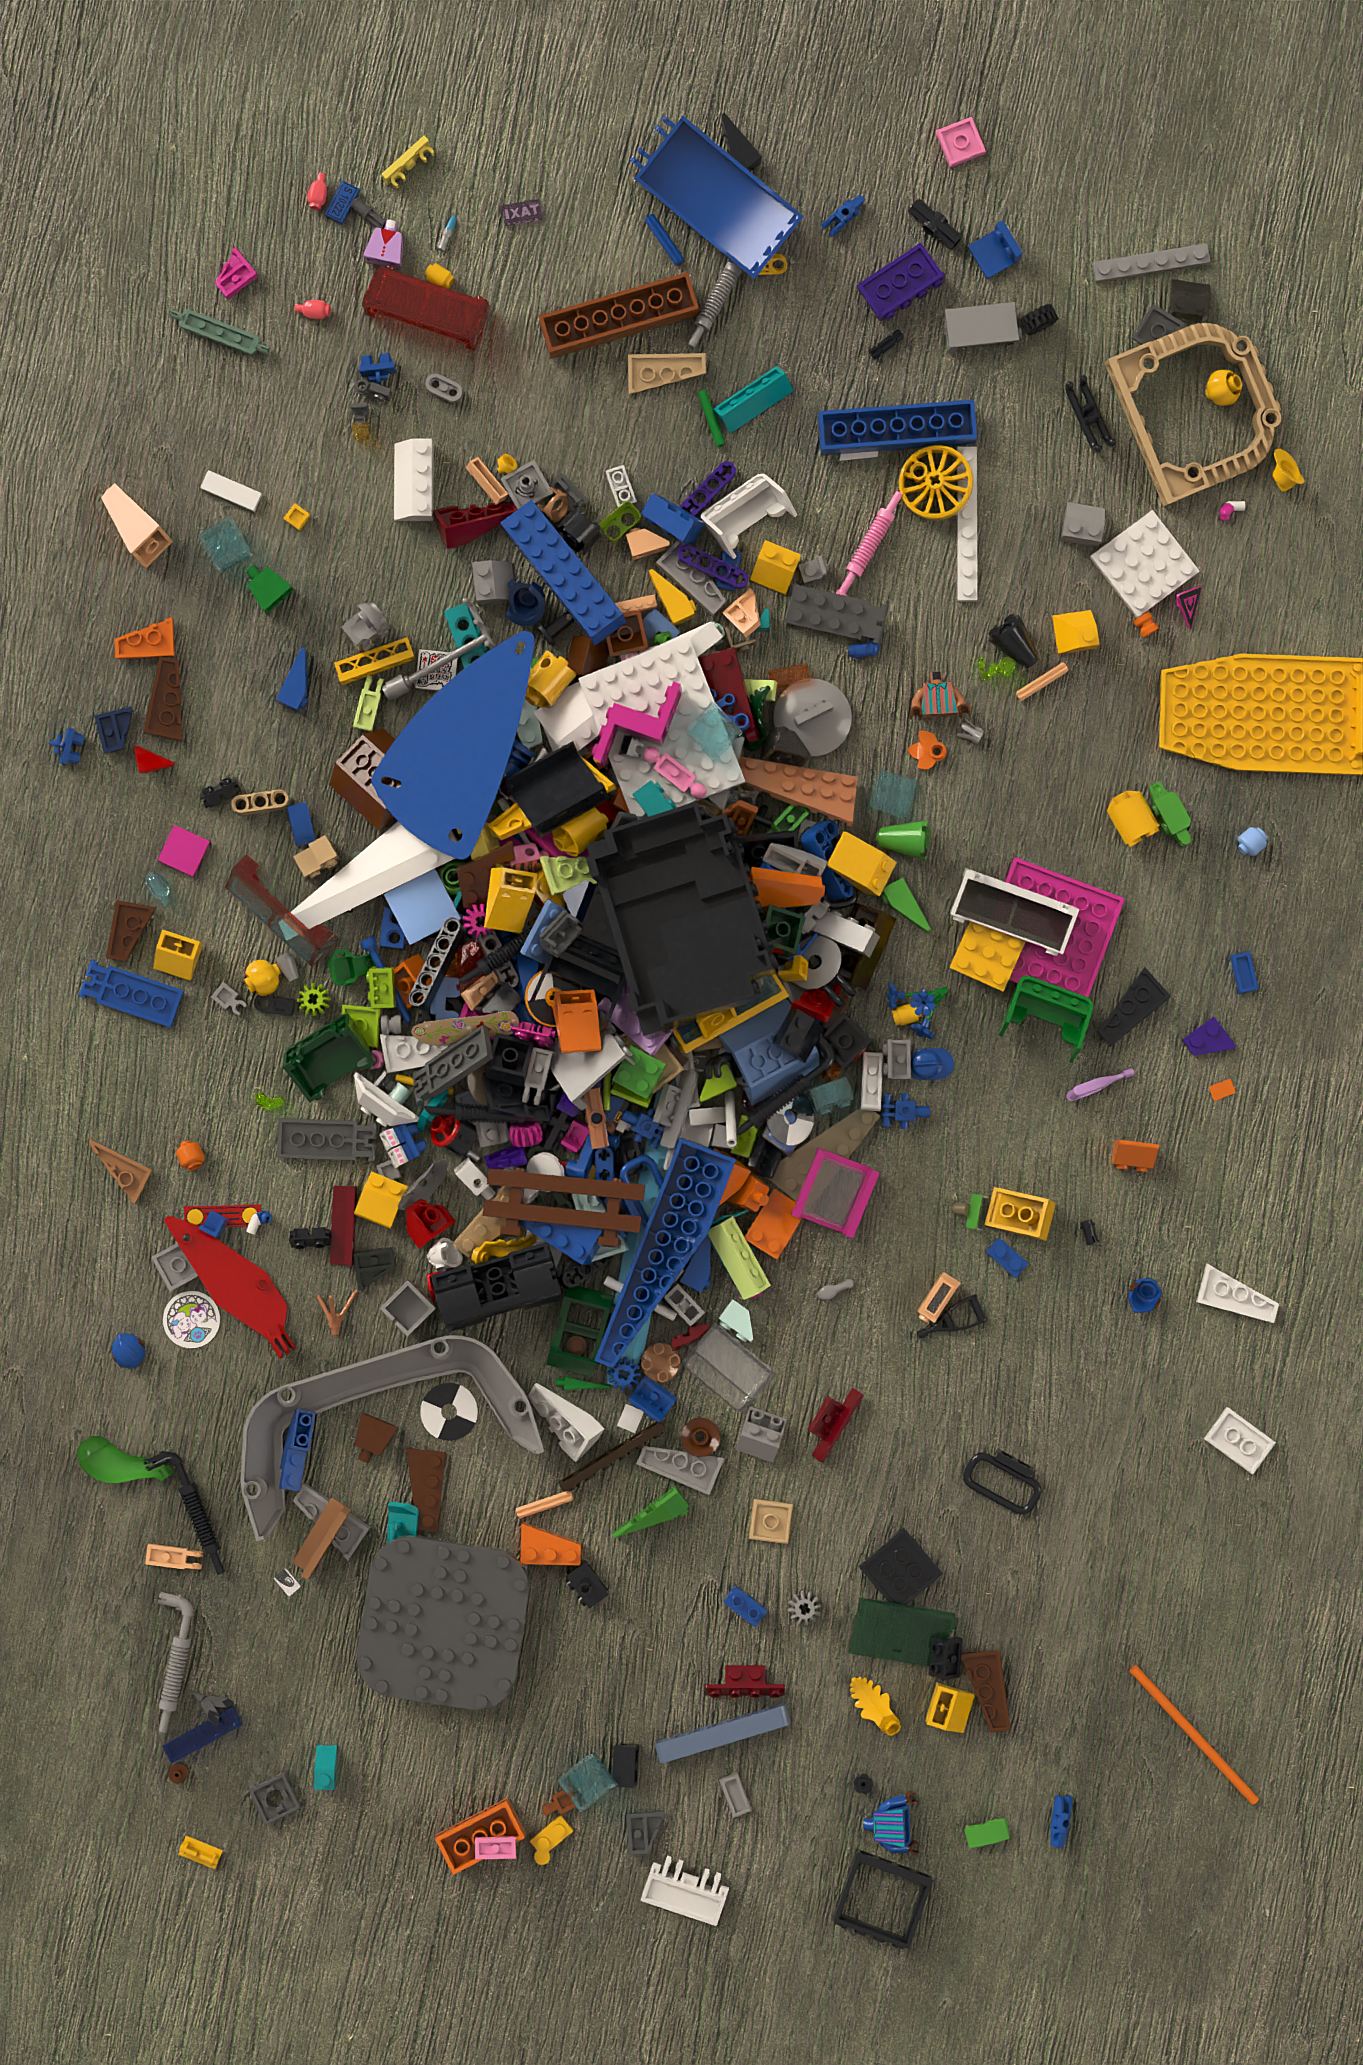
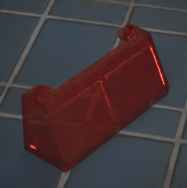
(426, 306)

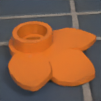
(924, 750)

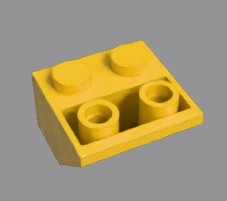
(177, 955)
(949, 1708)

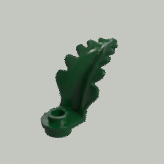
(756, 705)

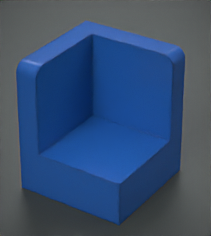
(214, 1224)

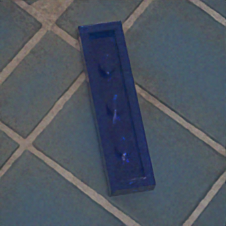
(202, 1735)

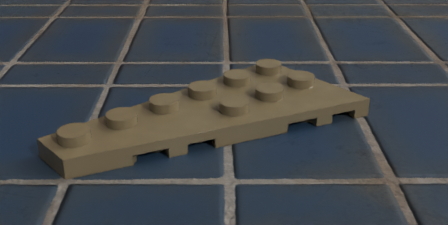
(838, 1139)

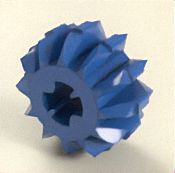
(622, 1380)

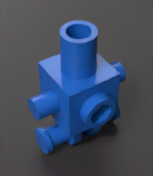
(903, 1111)
(644, 1126)

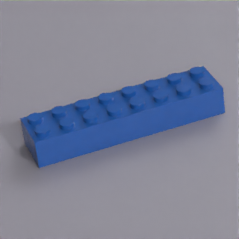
(897, 427)
(563, 572)

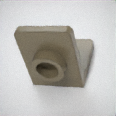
(742, 647)

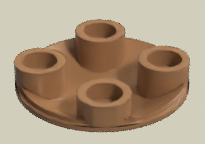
(660, 1362)

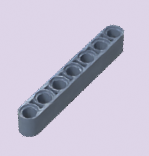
(722, 1733)

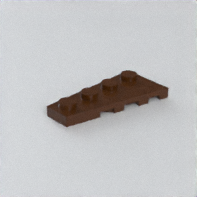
(165, 702)
(987, 1678)

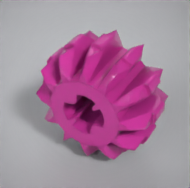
(472, 922)
(526, 1134)

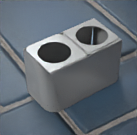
(718, 1137)

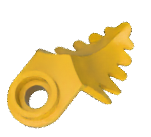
(501, 1248)
(875, 1705)

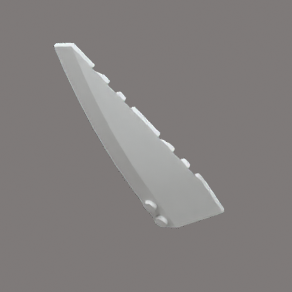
(379, 868)

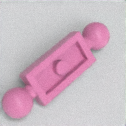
(675, 773)

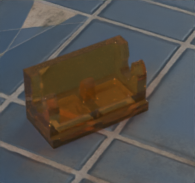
(789, 675)

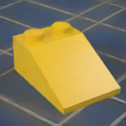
(861, 864)
(1020, 1213)

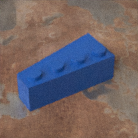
(574, 1241)

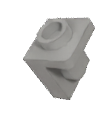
(813, 570)

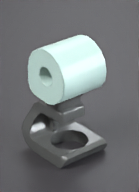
(396, 1090)

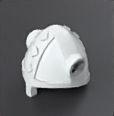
(444, 1255)

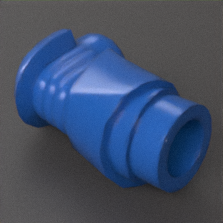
(862, 650)

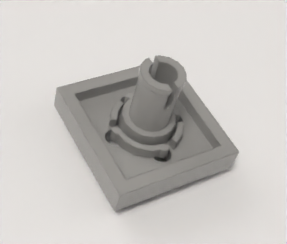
(527, 474)

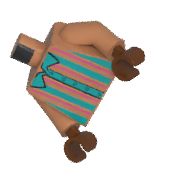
(938, 699)

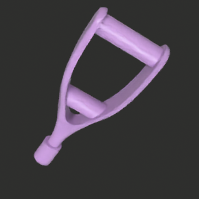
(1096, 1085)

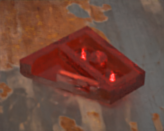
(468, 955)

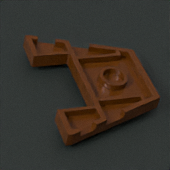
(475, 875)

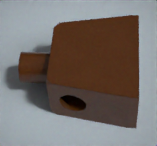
(373, 1436)

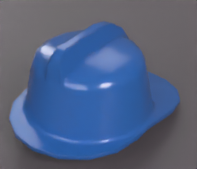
(931, 1064)

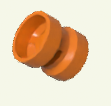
(1146, 624)

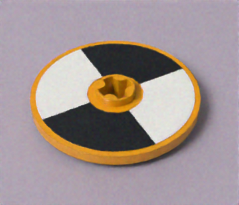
(541, 1008)

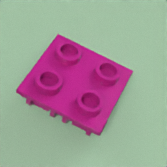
(542, 1038)

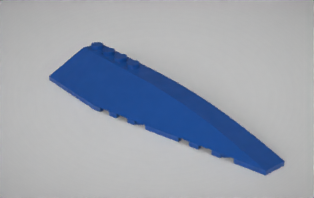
(669, 1240)

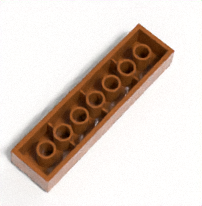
(619, 315)

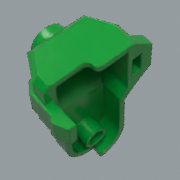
(348, 967)

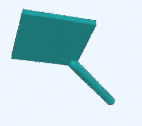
(718, 1221)

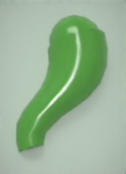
(111, 1465)

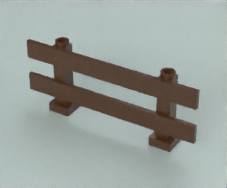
(515, 1210)

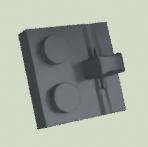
(1155, 325)

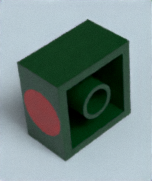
(784, 929)

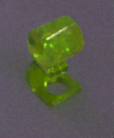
(1003, 668)

